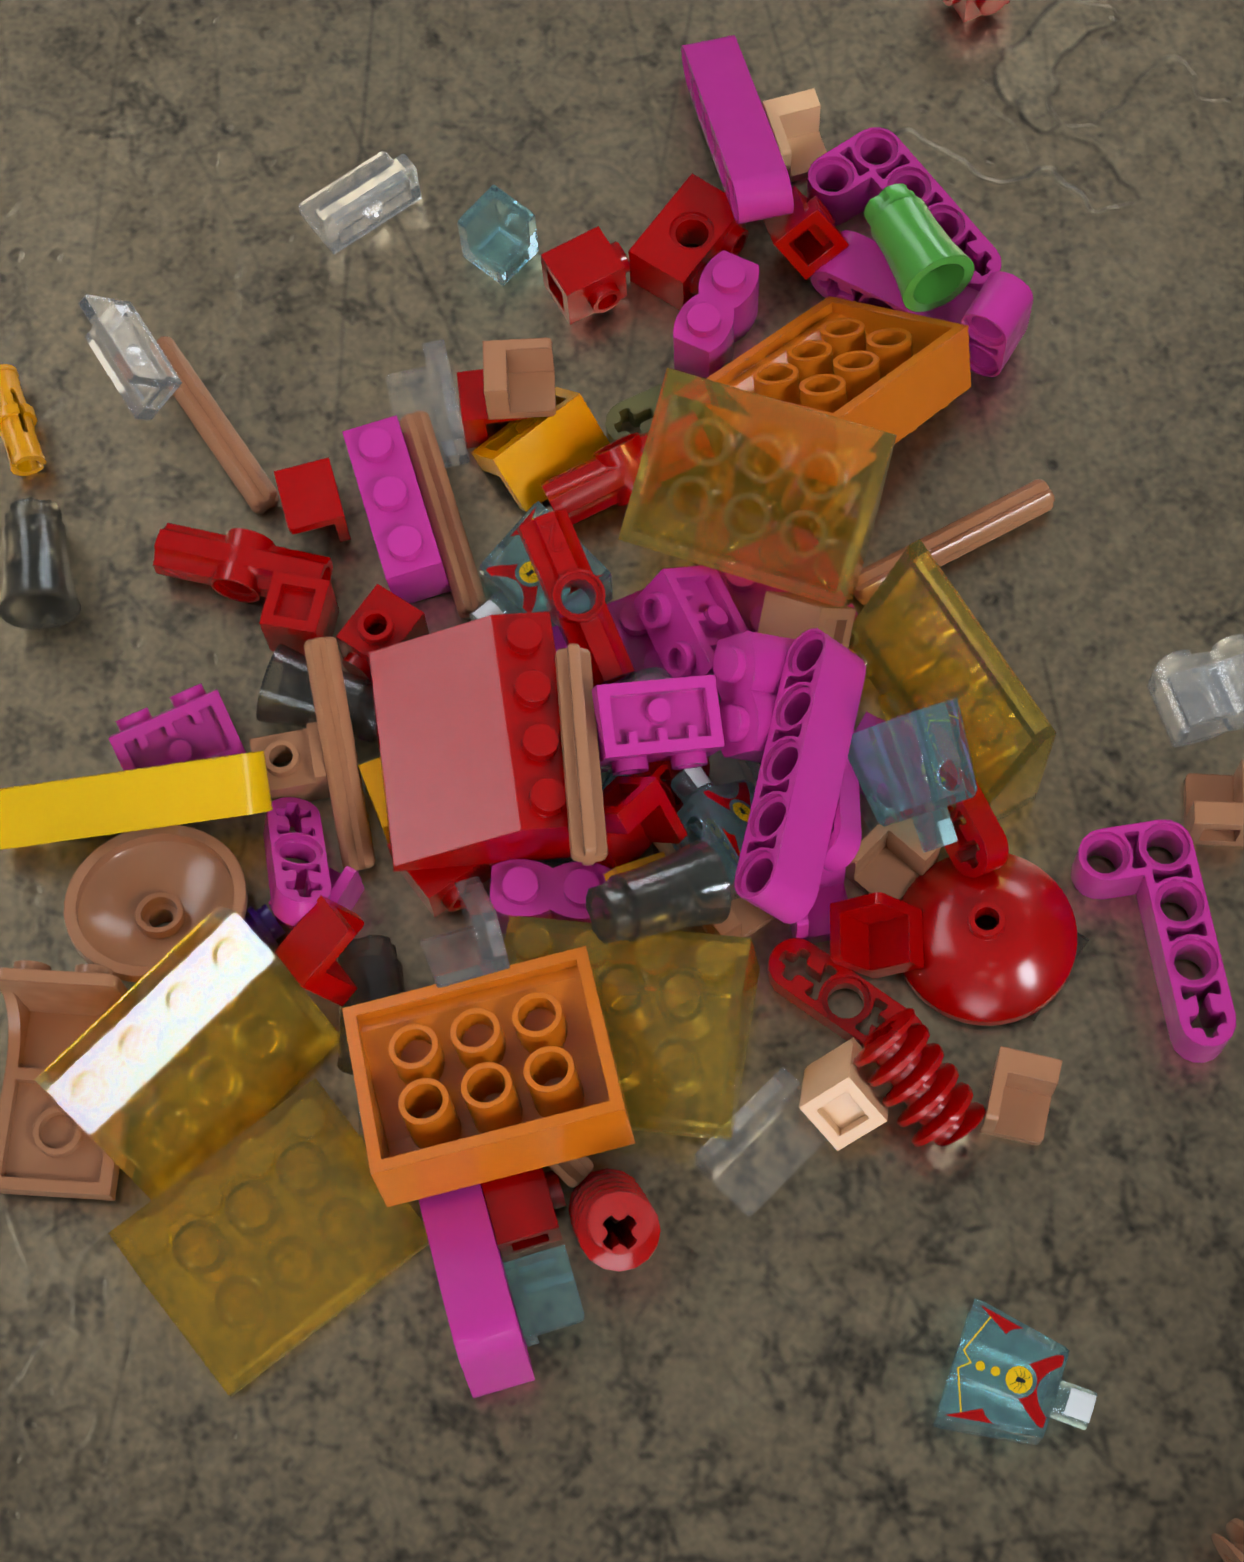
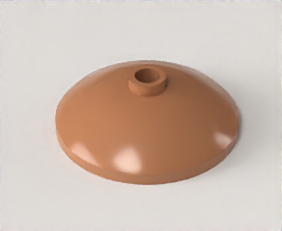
(146, 881)

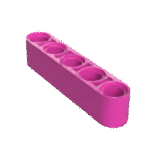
(737, 130)
(800, 777)

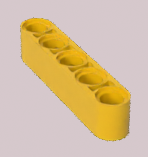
(134, 800)

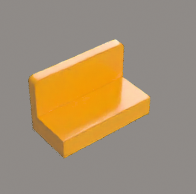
(541, 447)

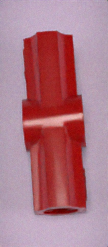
(600, 481)
(233, 563)
(562, 565)

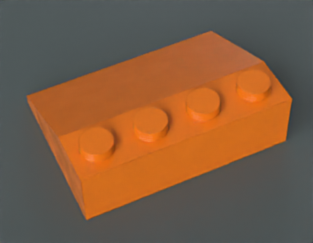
(859, 365)
(485, 1077)

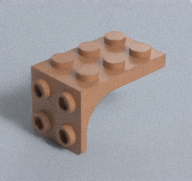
(39, 1141)

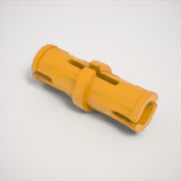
(18, 425)

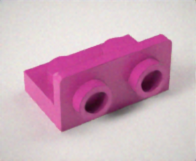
(686, 617)
(658, 723)
(189, 731)

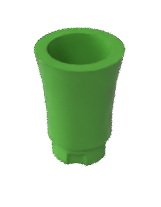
(917, 249)

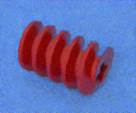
(920, 1081)
(610, 1244)

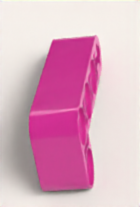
(857, 181)
(994, 315)
(1166, 938)
(475, 1291)

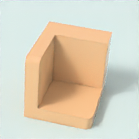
(796, 130)
(840, 1098)

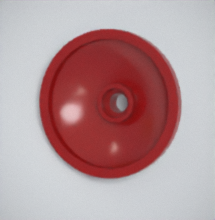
(999, 971)

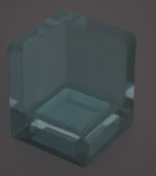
(498, 235)
(544, 1292)

